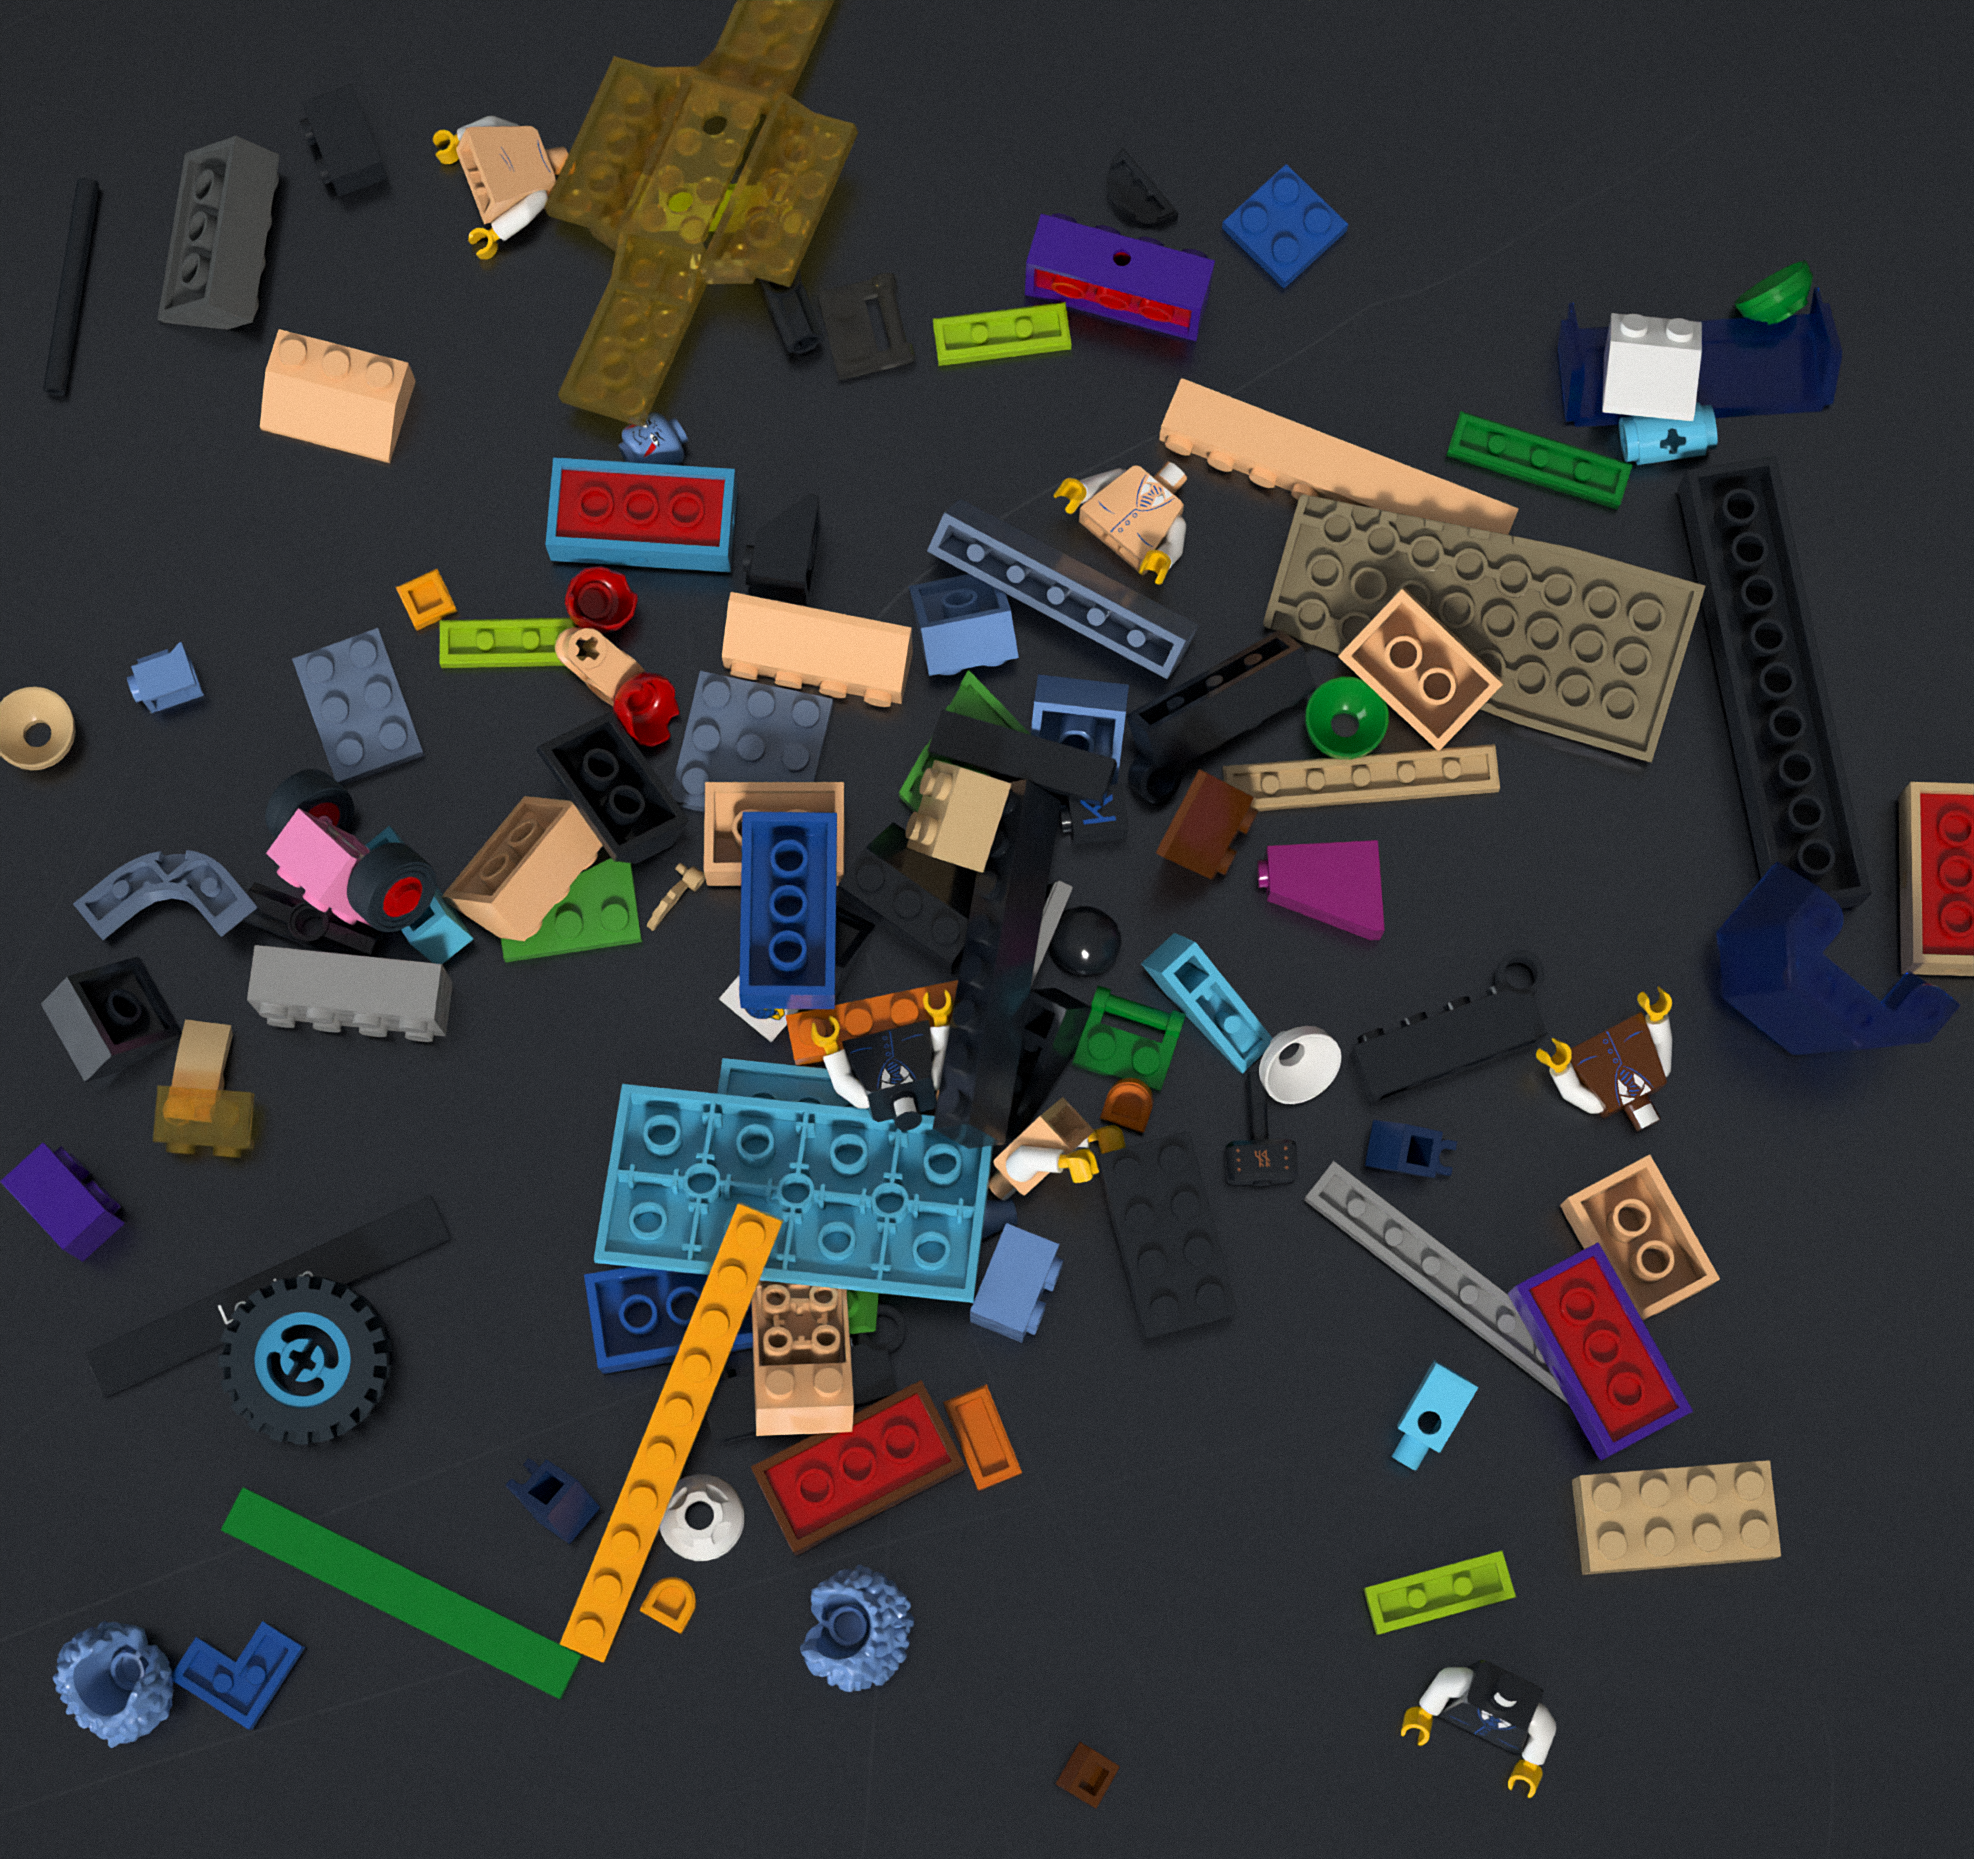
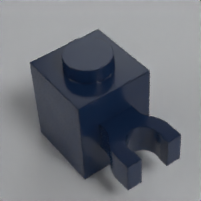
(1407, 1149)
(555, 1499)

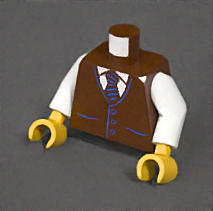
(1618, 1065)

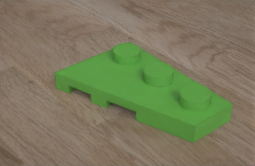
(593, 915)

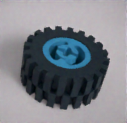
(348, 1388)

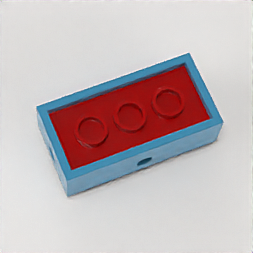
(641, 514)

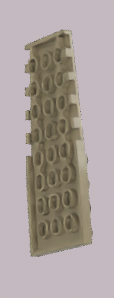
(1571, 633)

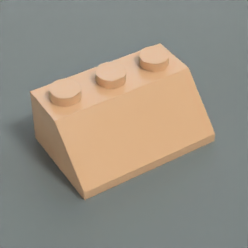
(335, 395)
(725, 810)
(525, 868)

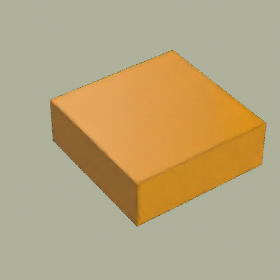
(426, 599)

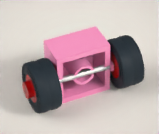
(315, 851)

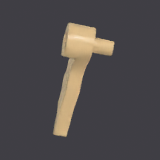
(691, 878)

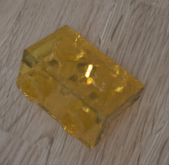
(203, 1118)

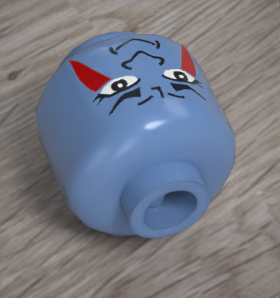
(655, 442)

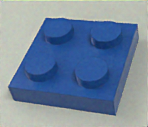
(1285, 226)

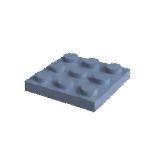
(748, 735)

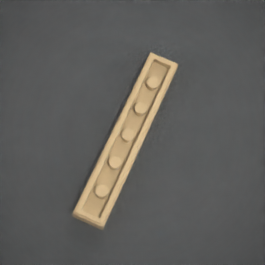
(1368, 778)

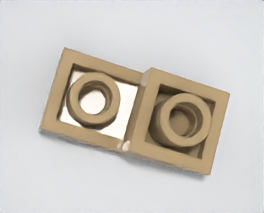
(202, 1055)

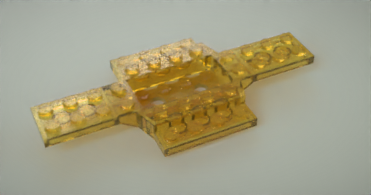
(650, 144)

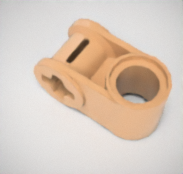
(603, 666)

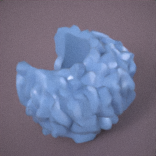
(858, 1630)
(114, 1682)

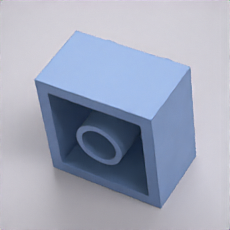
(1014, 1284)

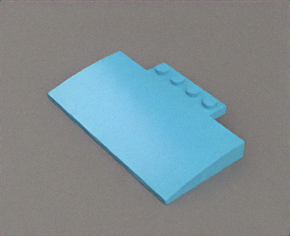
(854, 1193)

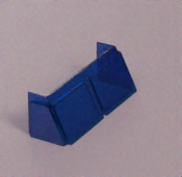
(1742, 372)

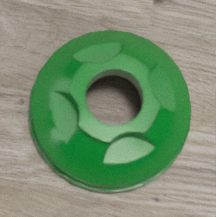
(1777, 294)
(1350, 697)

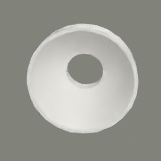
(1304, 1073)
(724, 1529)

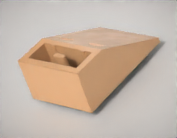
(801, 1359)

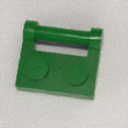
(1124, 1054)

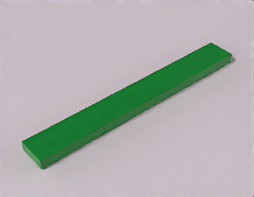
(401, 1593)

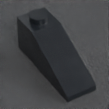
(1048, 1041)

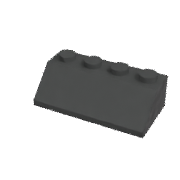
(219, 235)

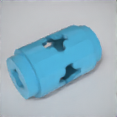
(1648, 442)

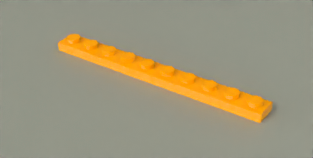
(671, 1431)

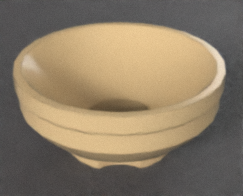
(29, 707)

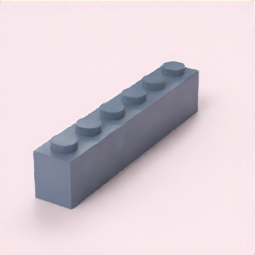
(1062, 588)

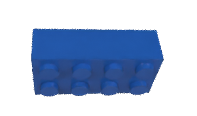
(788, 910)
(644, 1316)

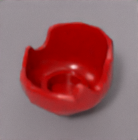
(600, 599)
(645, 708)

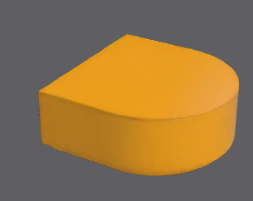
(671, 1603)

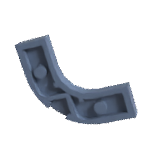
(158, 878)

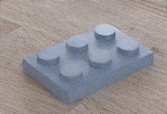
(358, 707)

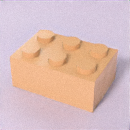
(1421, 669)
(1642, 1236)

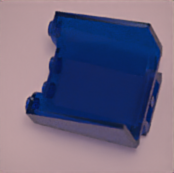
(1796, 993)

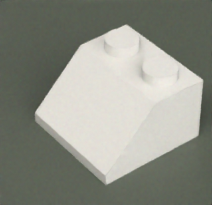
(1652, 366)

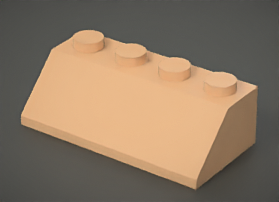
(816, 649)

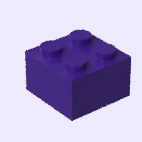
(62, 1202)

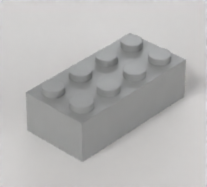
(350, 992)

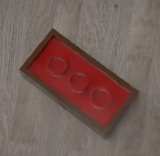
(854, 1475)

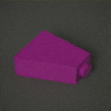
(1328, 883)

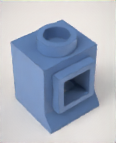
(165, 679)

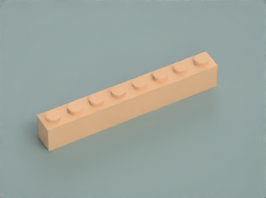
(1315, 463)

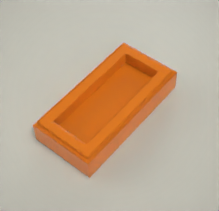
(982, 1437)

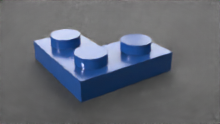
(241, 1686)

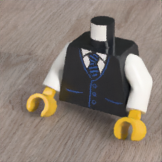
(891, 1070)
(1494, 1707)

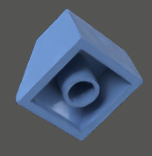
(962, 624)
(1081, 715)

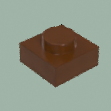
(1087, 1775)

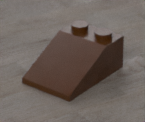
(1208, 825)

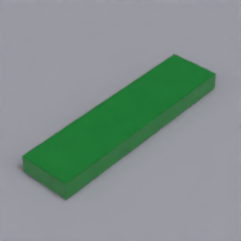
(1539, 460)

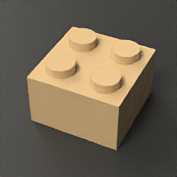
(957, 815)

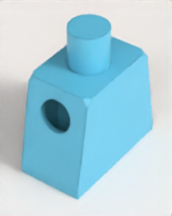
(1443, 1393)

